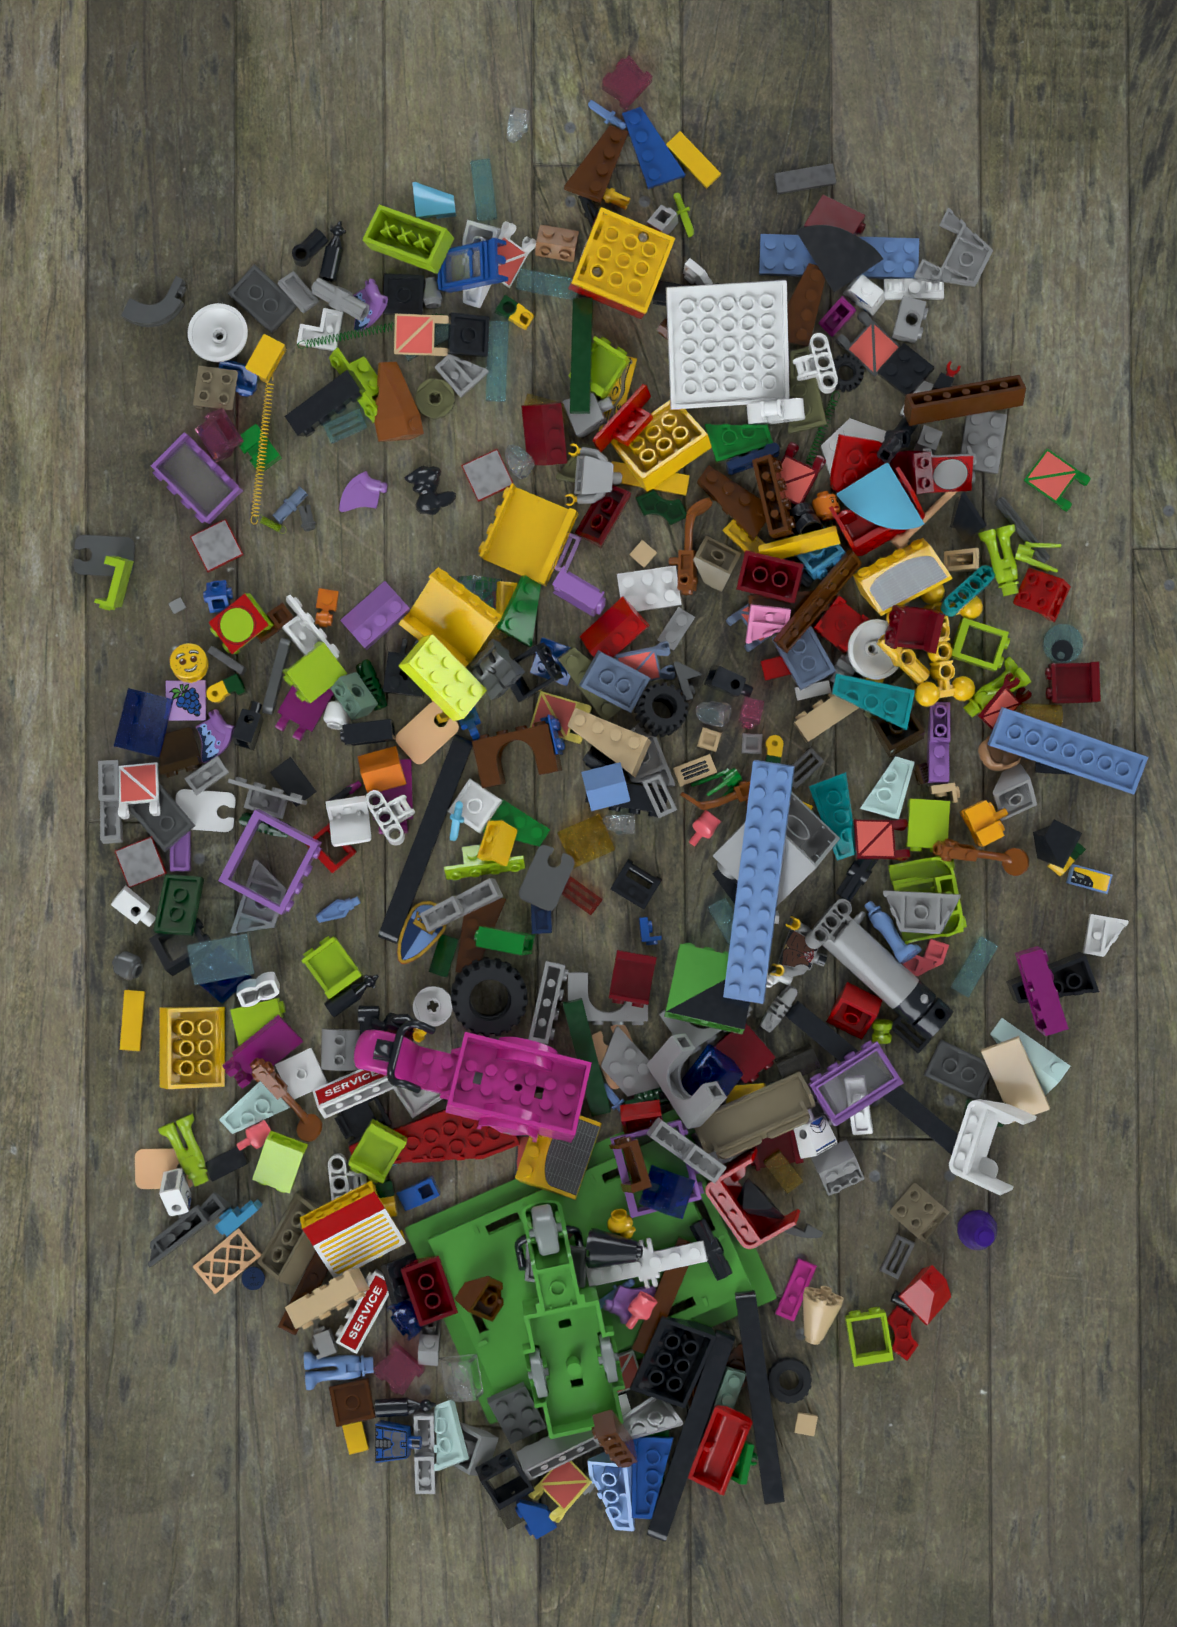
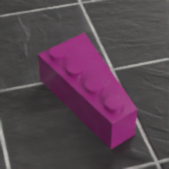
(1041, 991)

